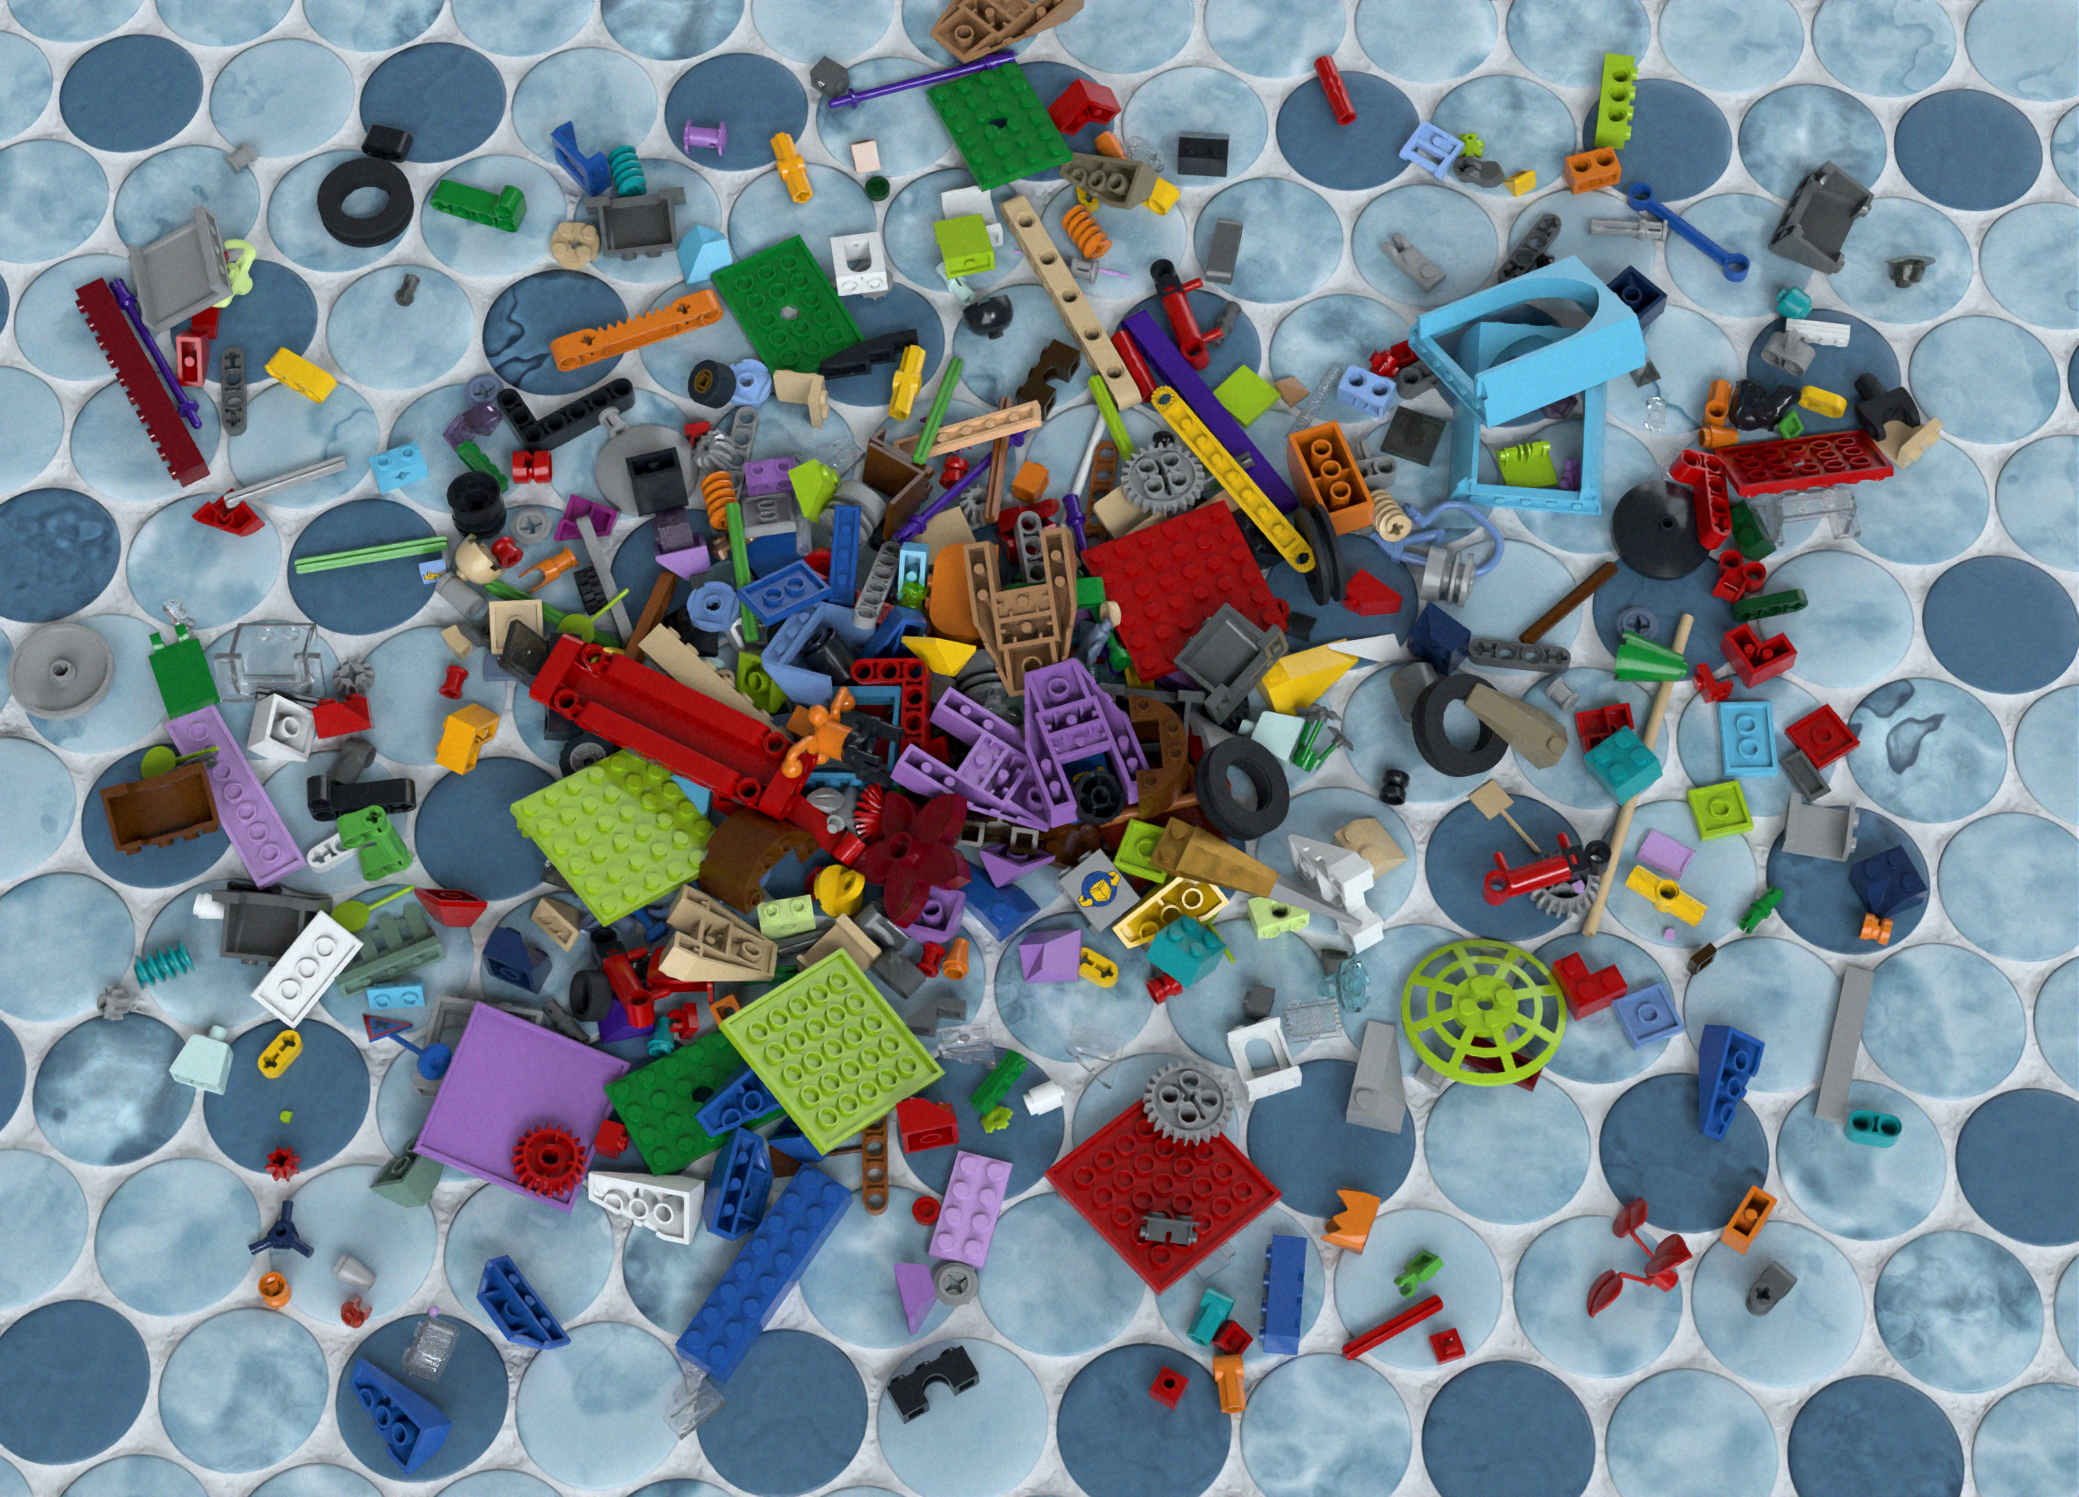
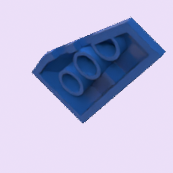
(997, 909)
(1725, 1067)
(736, 1101)
(794, 1143)
(405, 1419)

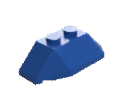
(738, 1186)
(517, 1307)

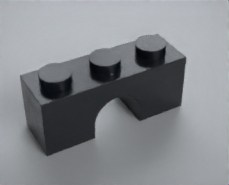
(952, 1369)

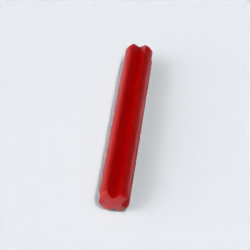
(1392, 1327)

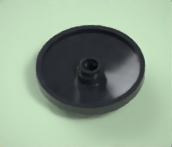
(1658, 531)

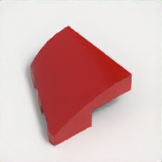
(1043, 509)
(236, 520)
(1599, 724)

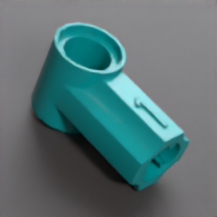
(1213, 1310)

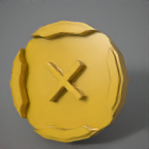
(839, 890)

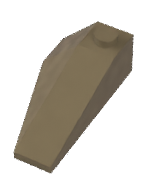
(1111, 180)
(1521, 725)

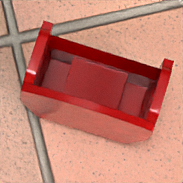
(658, 979)

